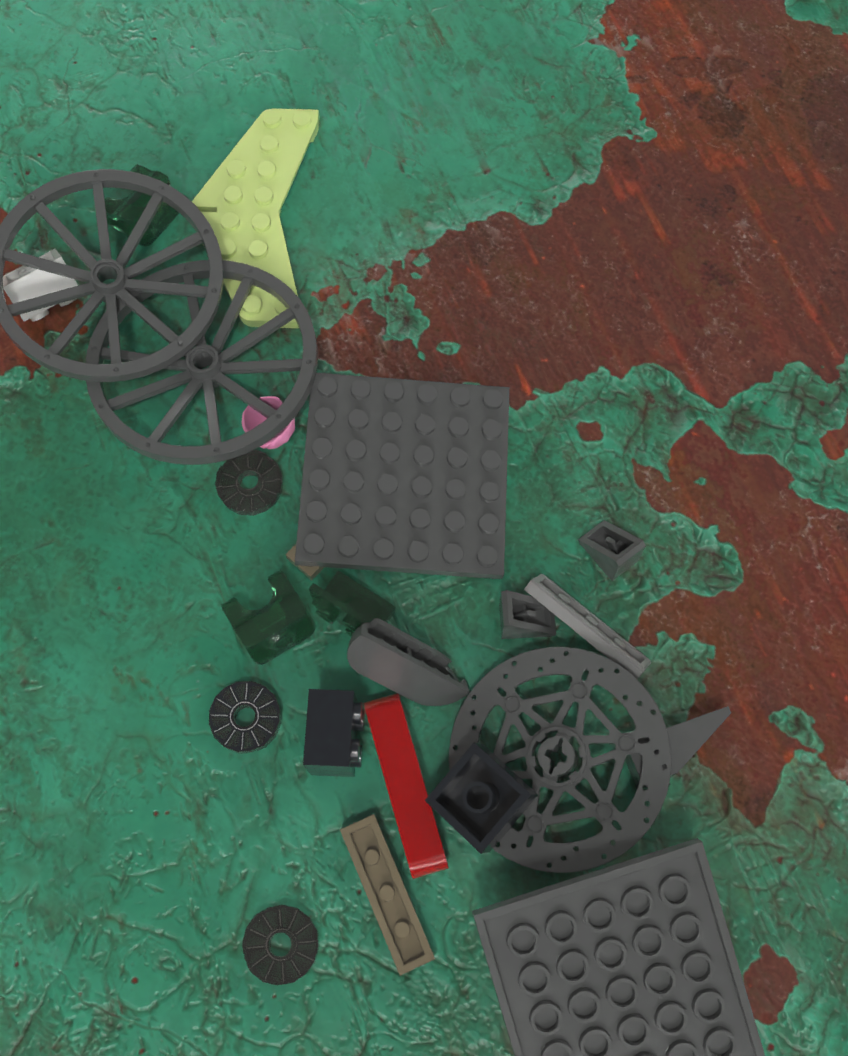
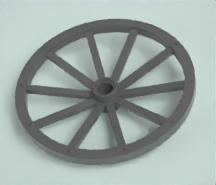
(109, 269)
(214, 375)

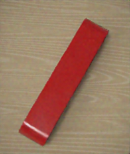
(405, 786)

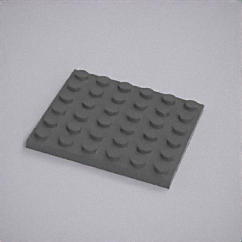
(404, 477)
(621, 963)

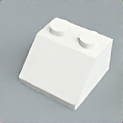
(29, 283)

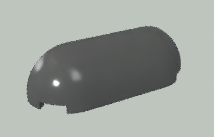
(404, 664)

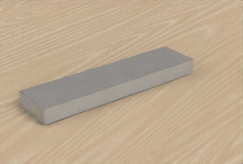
(587, 625)

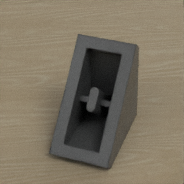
(612, 548)
(524, 617)

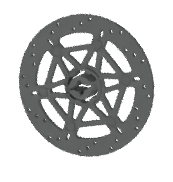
(535, 825)

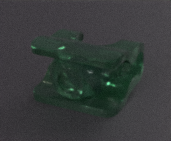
(125, 212)
(274, 627)

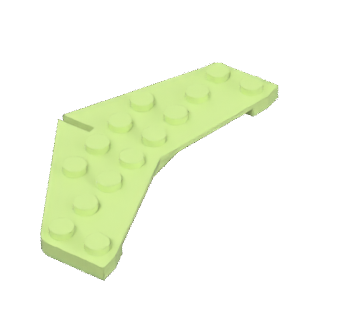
(247, 199)

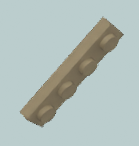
(387, 895)

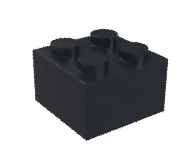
(331, 733)
(481, 798)

